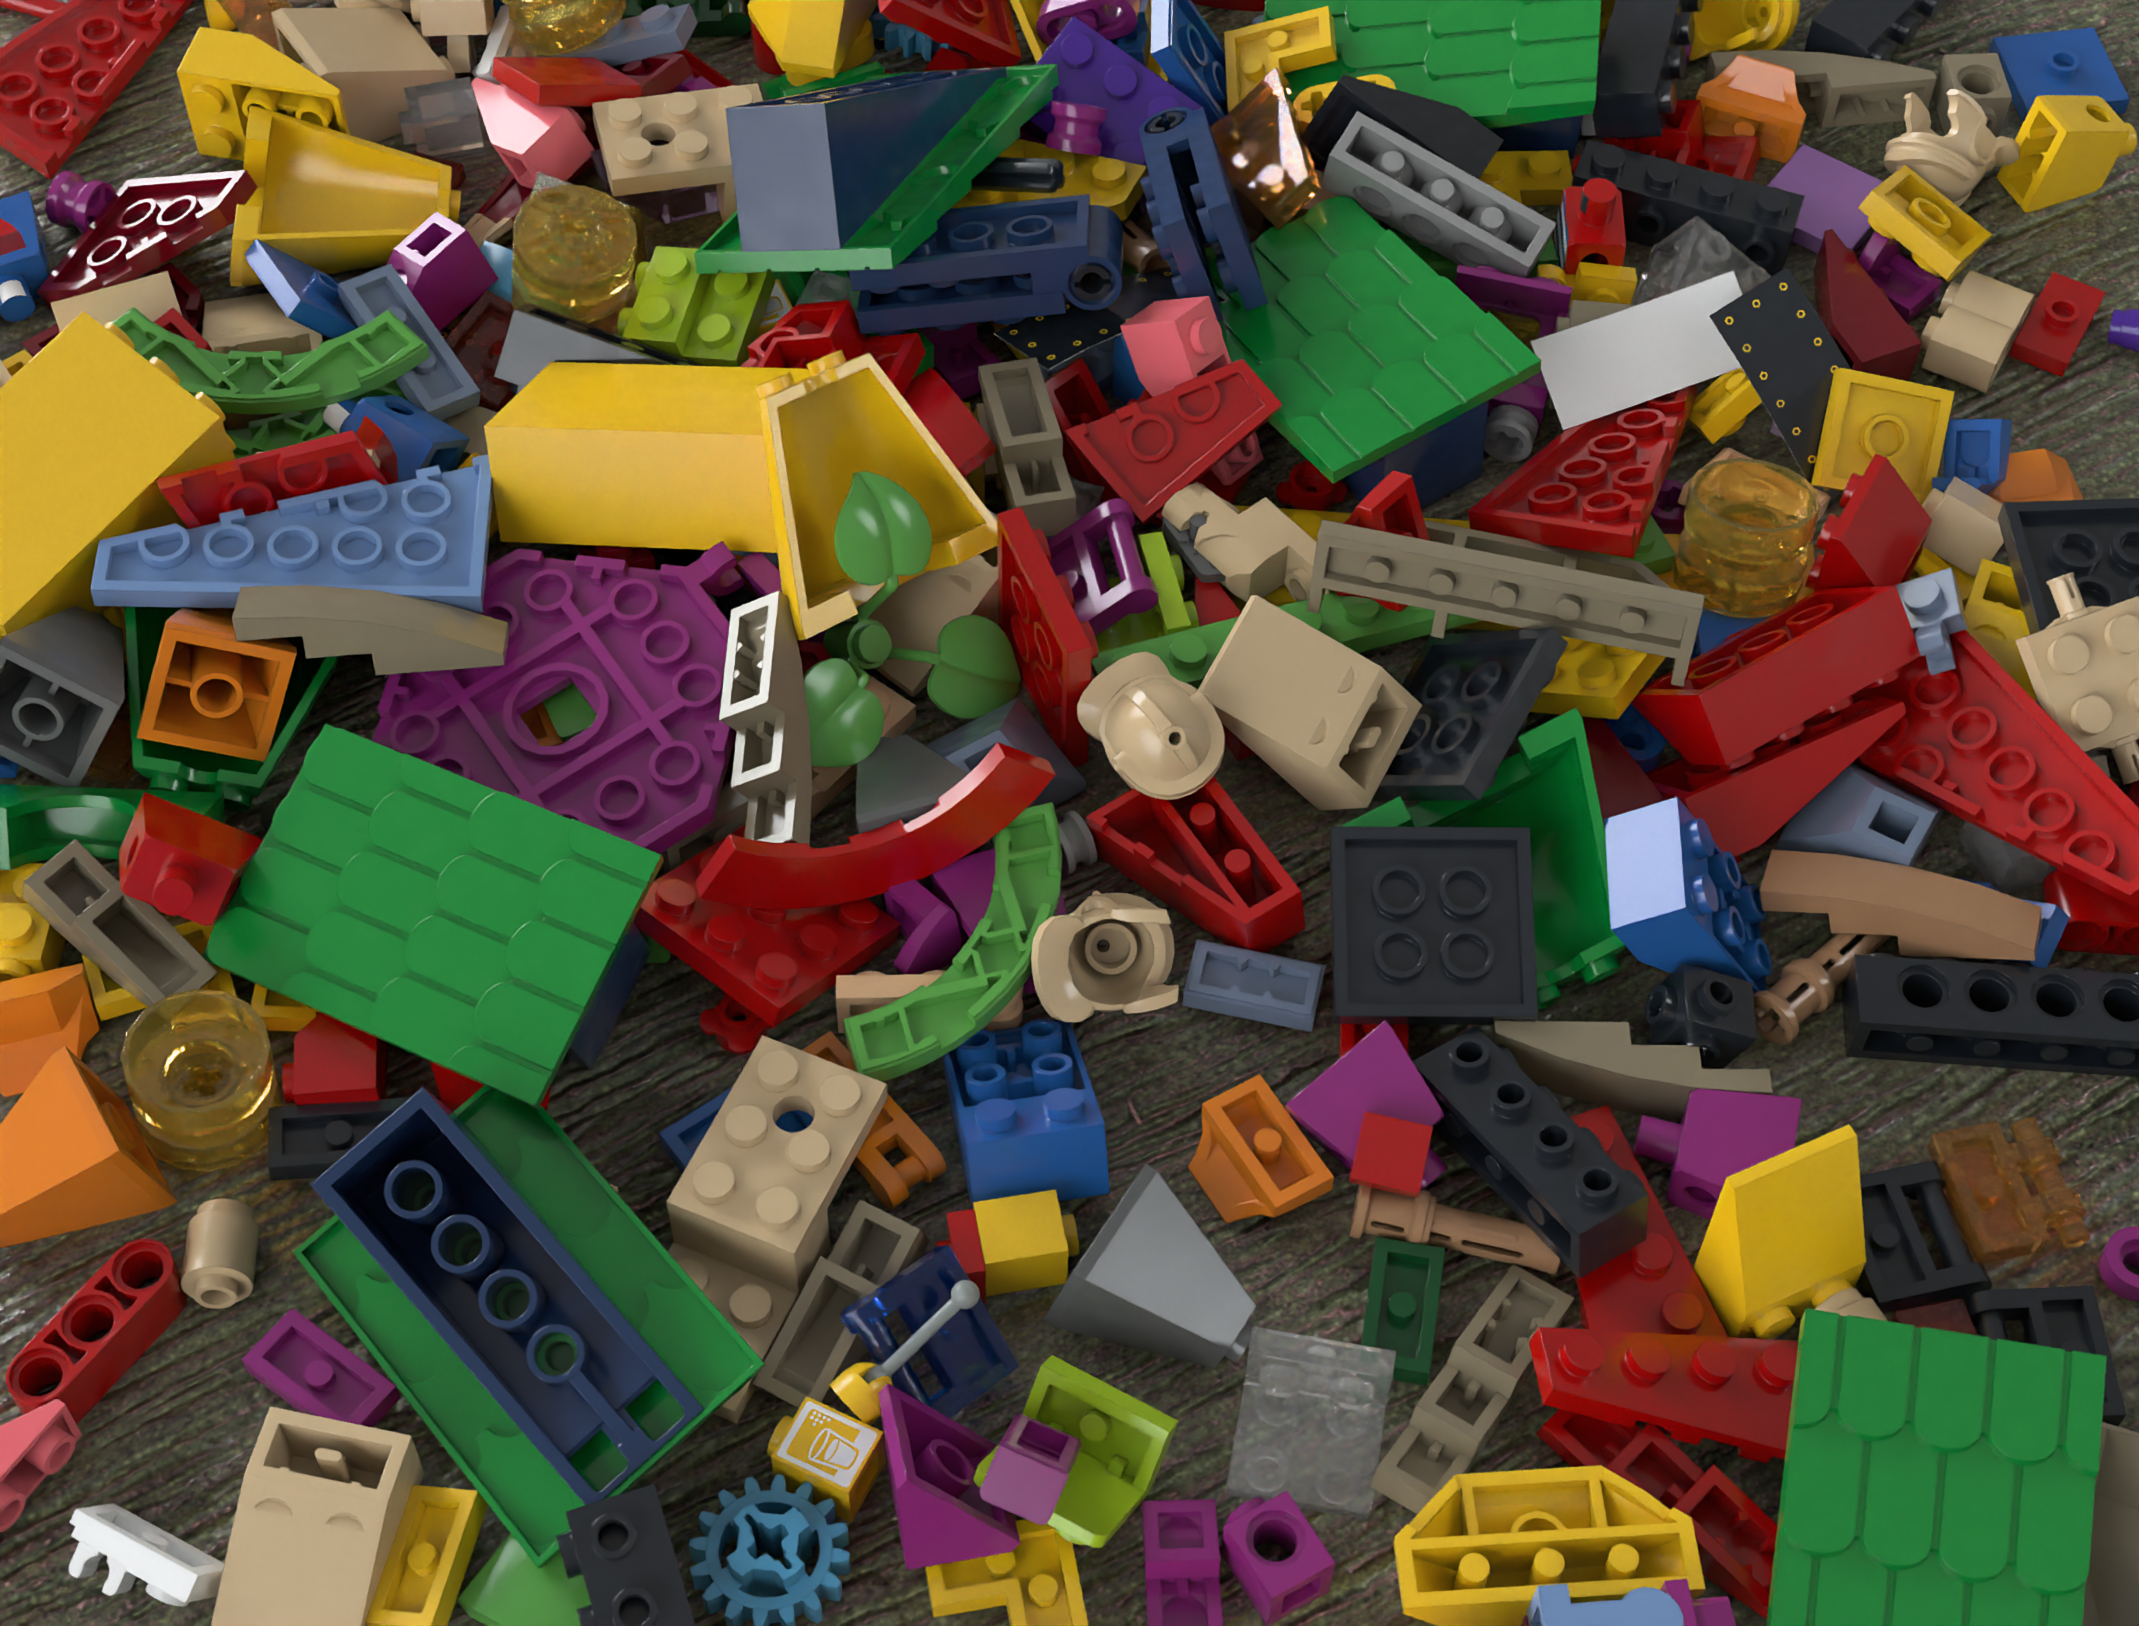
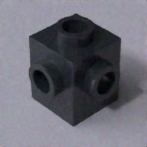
(1703, 1012)

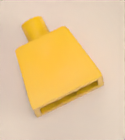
(2065, 150)

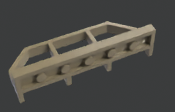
(1510, 585)

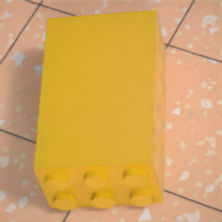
(635, 457)
(81, 462)

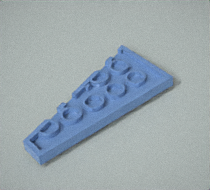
(398, 538)

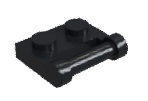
(1897, 1261)
(2051, 1318)

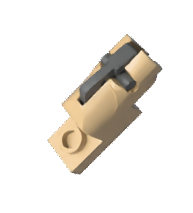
(1242, 550)

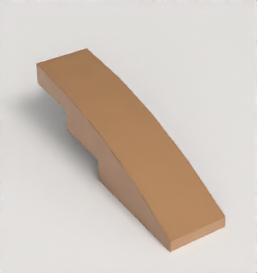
(1922, 908)

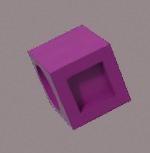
(1276, 1586)

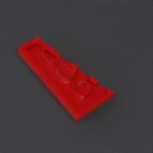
(1653, 1282)
(1684, 1383)

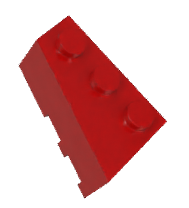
(1202, 863)

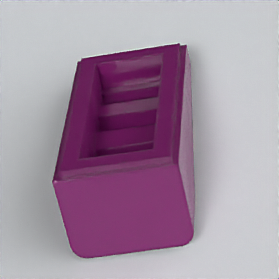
(1030, 1469)

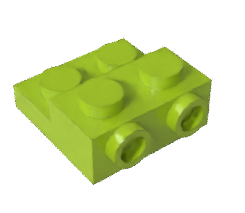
(695, 314)

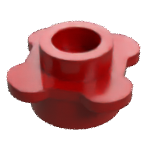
(1310, 489)
(732, 1035)

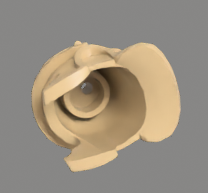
(1958, 159)
(1135, 711)
(1126, 975)

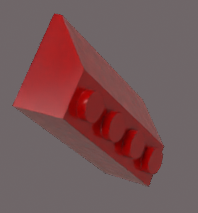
(1781, 674)

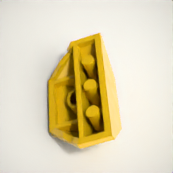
(810, 34)
(1501, 1534)

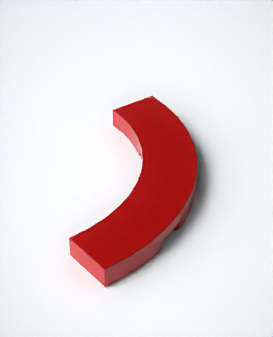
(808, 877)

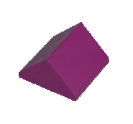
(933, 1485)

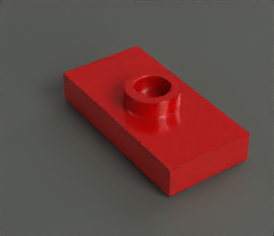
(2057, 324)

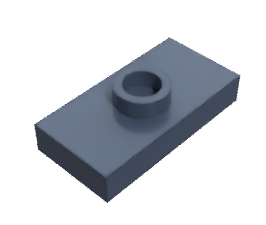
(1254, 985)

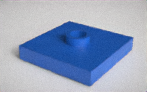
(2058, 64)
(301, 290)

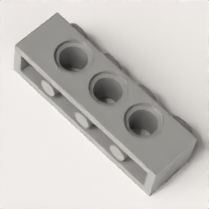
(1434, 200)

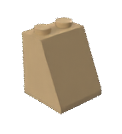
(366, 56)

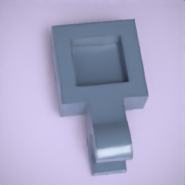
(1934, 612)

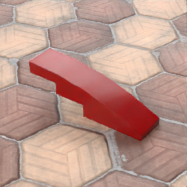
(1729, 1528)

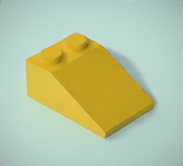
(1785, 1237)

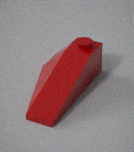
(1760, 797)

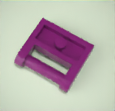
(1078, 558)

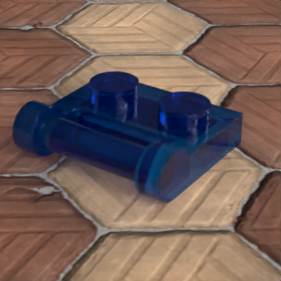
(963, 1354)

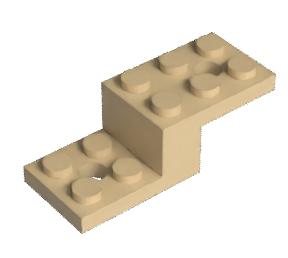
(696, 137)
(758, 1197)

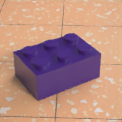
(1106, 77)

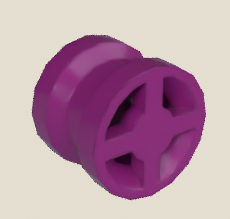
(1076, 127)
(75, 201)

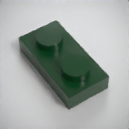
(1404, 1305)

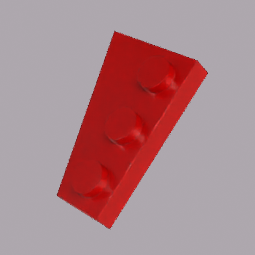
(1176, 436)
(267, 477)

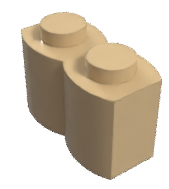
(1975, 330)

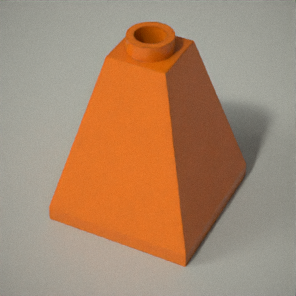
(215, 689)
(73, 1157)

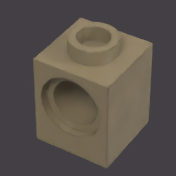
(1980, 78)

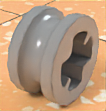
(1510, 433)
(1076, 843)

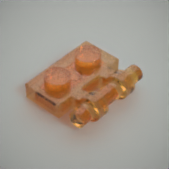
(1992, 1196)

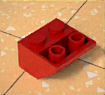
(1875, 536)

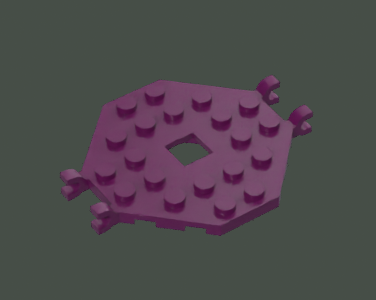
(640, 653)

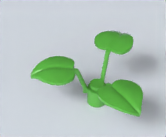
(975, 670)

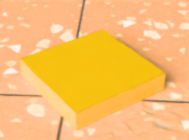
(1884, 418)

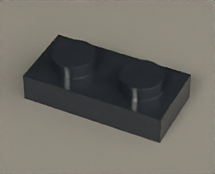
(315, 1136)

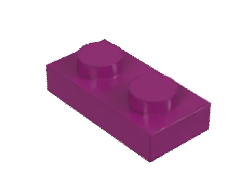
(319, 1373)

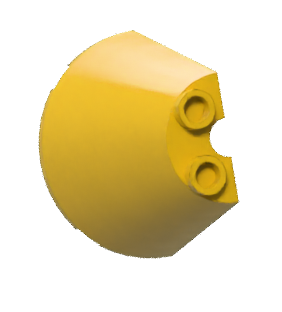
(331, 196)
(814, 441)

